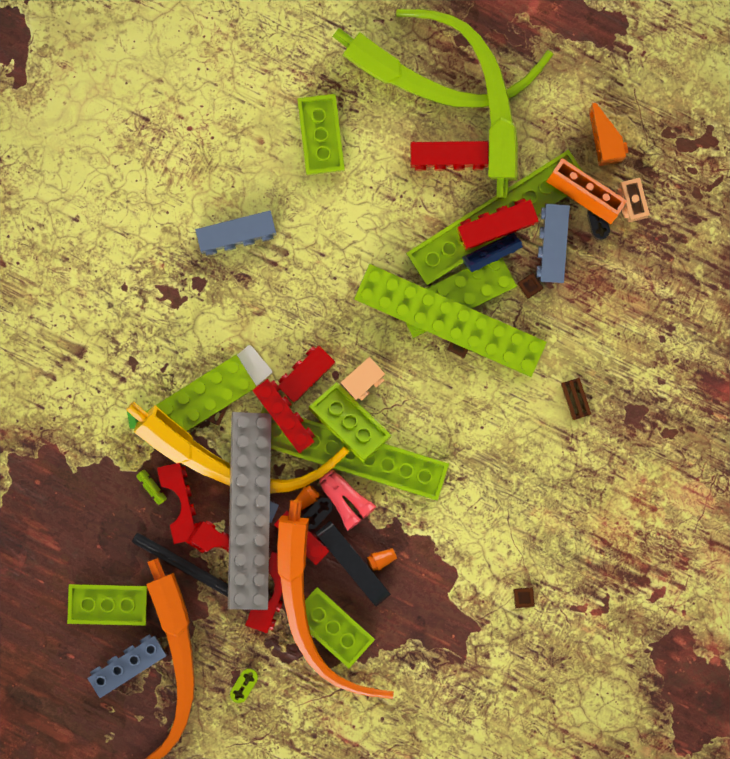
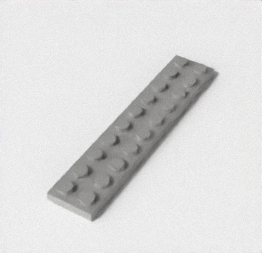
(249, 511)

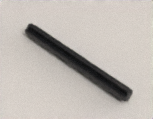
(181, 564)

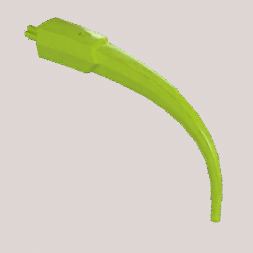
(389, 70)
(502, 132)

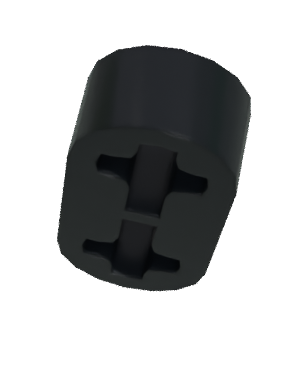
(594, 226)
(322, 515)

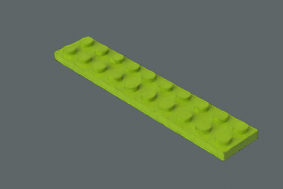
(445, 249)
(450, 320)
(386, 466)

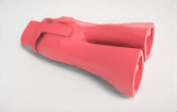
(335, 488)

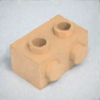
(636, 204)
(362, 379)

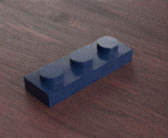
(492, 252)

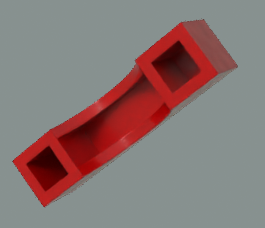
(174, 477)
(207, 537)
(263, 619)

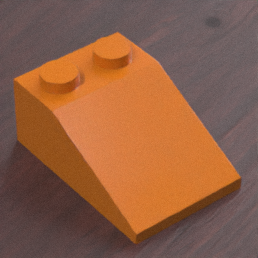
(607, 139)

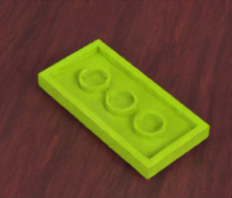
(321, 134)
(349, 422)
(107, 604)
(335, 628)

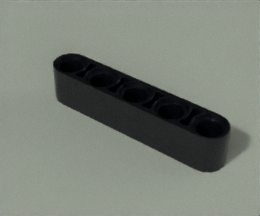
(353, 563)

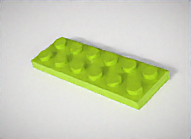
(472, 287)
(208, 394)

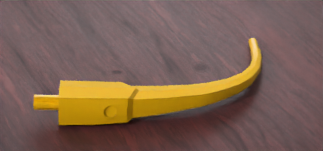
(180, 447)

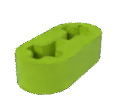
(239, 683)

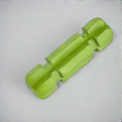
(151, 487)

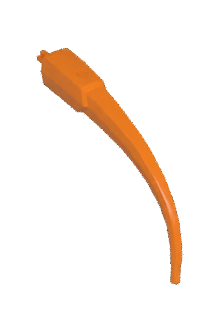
(291, 566)
(175, 623)

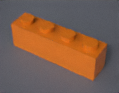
(586, 191)

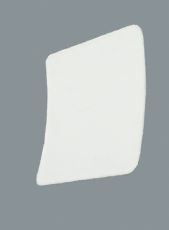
(254, 364)

